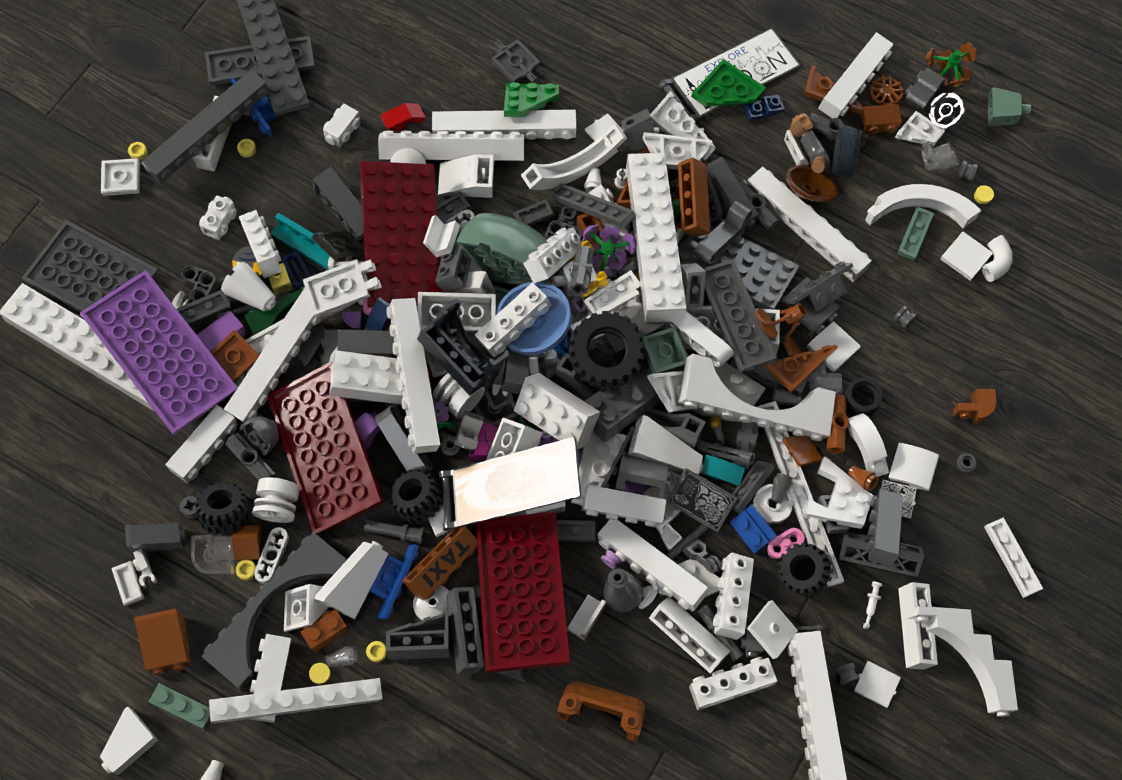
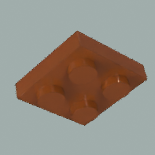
(235, 355)

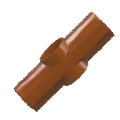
(840, 422)

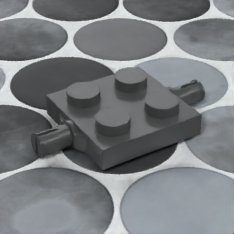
(515, 61)

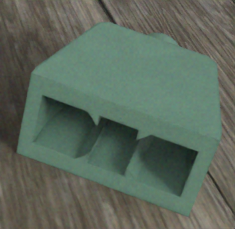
(1005, 107)

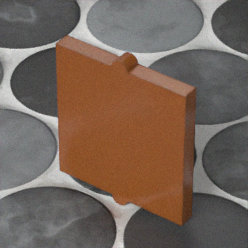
(802, 450)

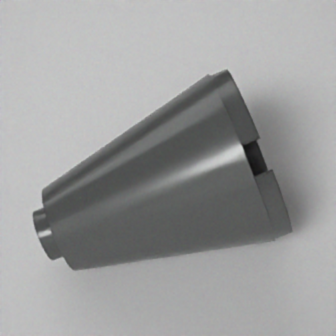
(622, 591)

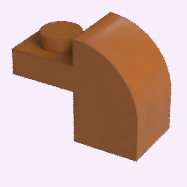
(981, 406)

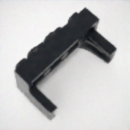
(459, 355)

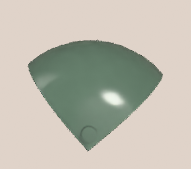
(501, 247)

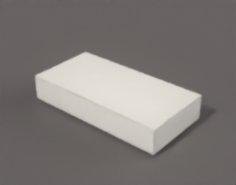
(128, 583)

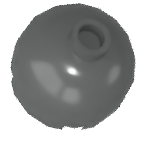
(948, 111)
(260, 434)

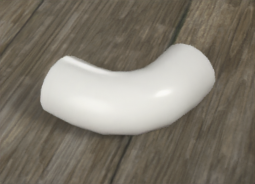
(1002, 259)

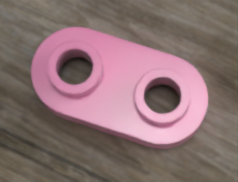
(783, 542)

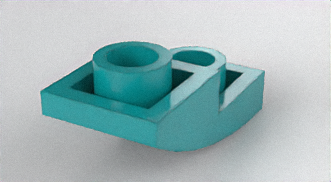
(722, 470)

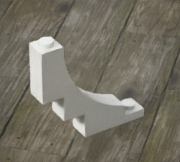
(993, 675)

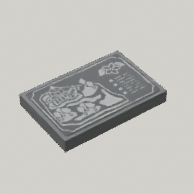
(701, 500)

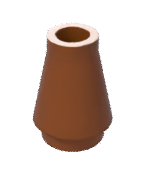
(864, 478)

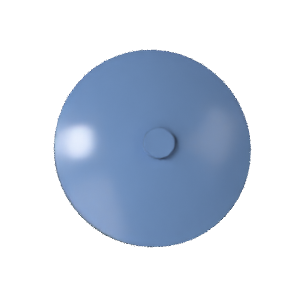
(548, 328)

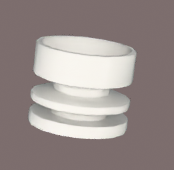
(451, 393)
(276, 500)

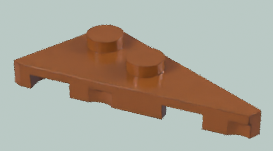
(819, 86)
(796, 369)

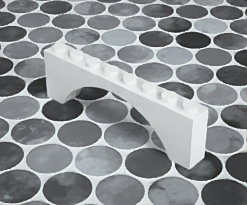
(705, 390)

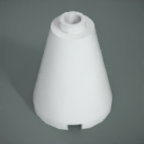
(248, 288)

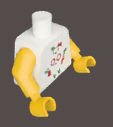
(565, 279)

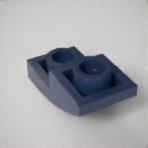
(765, 108)
(378, 317)

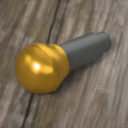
(715, 423)

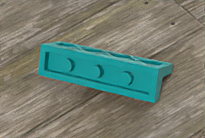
(299, 240)

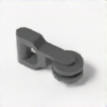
(711, 563)

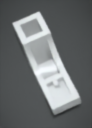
(870, 444)

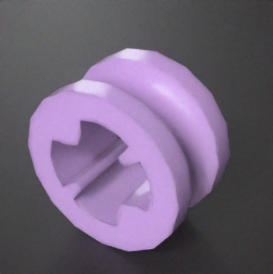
(574, 308)
(610, 559)

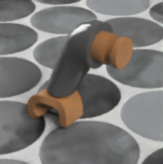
(811, 145)

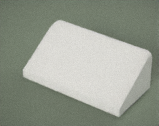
(796, 149)

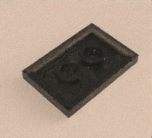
(340, 245)

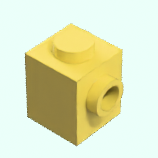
(280, 281)

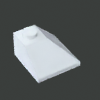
(301, 607)

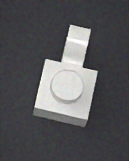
(141, 563)

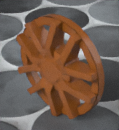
(886, 91)

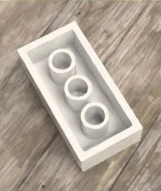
(474, 311)
(365, 377)
(556, 410)
(513, 438)

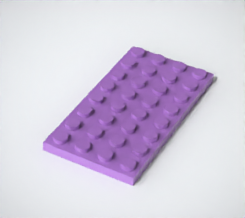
(159, 352)

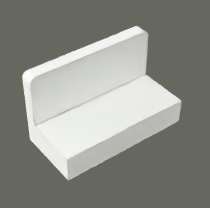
(440, 236)
(586, 617)

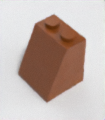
(163, 641)

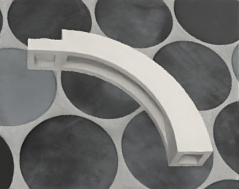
(565, 171)
(927, 196)

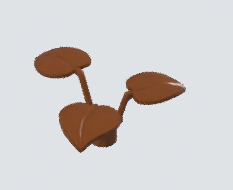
(792, 316)

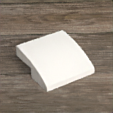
(914, 466)

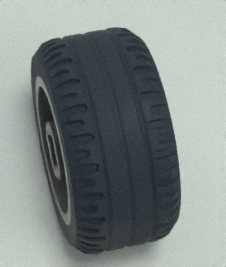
(846, 152)

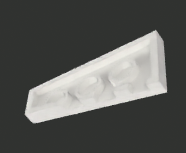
(675, 121)
(597, 461)

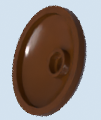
(811, 185)

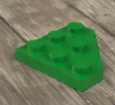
(727, 87)
(525, 97)

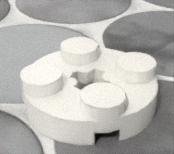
(771, 514)

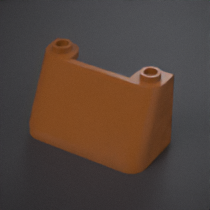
(627, 707)

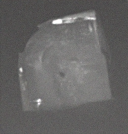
(213, 554)

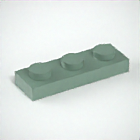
(915, 233)
(180, 706)

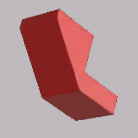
(399, 116)

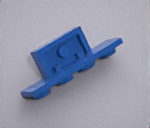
(262, 113)
(389, 580)

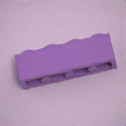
(220, 330)

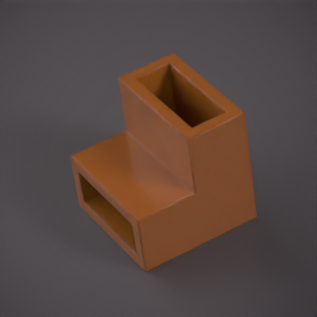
(247, 542)

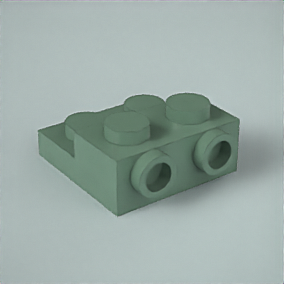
(664, 351)

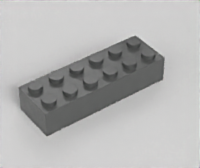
(624, 404)

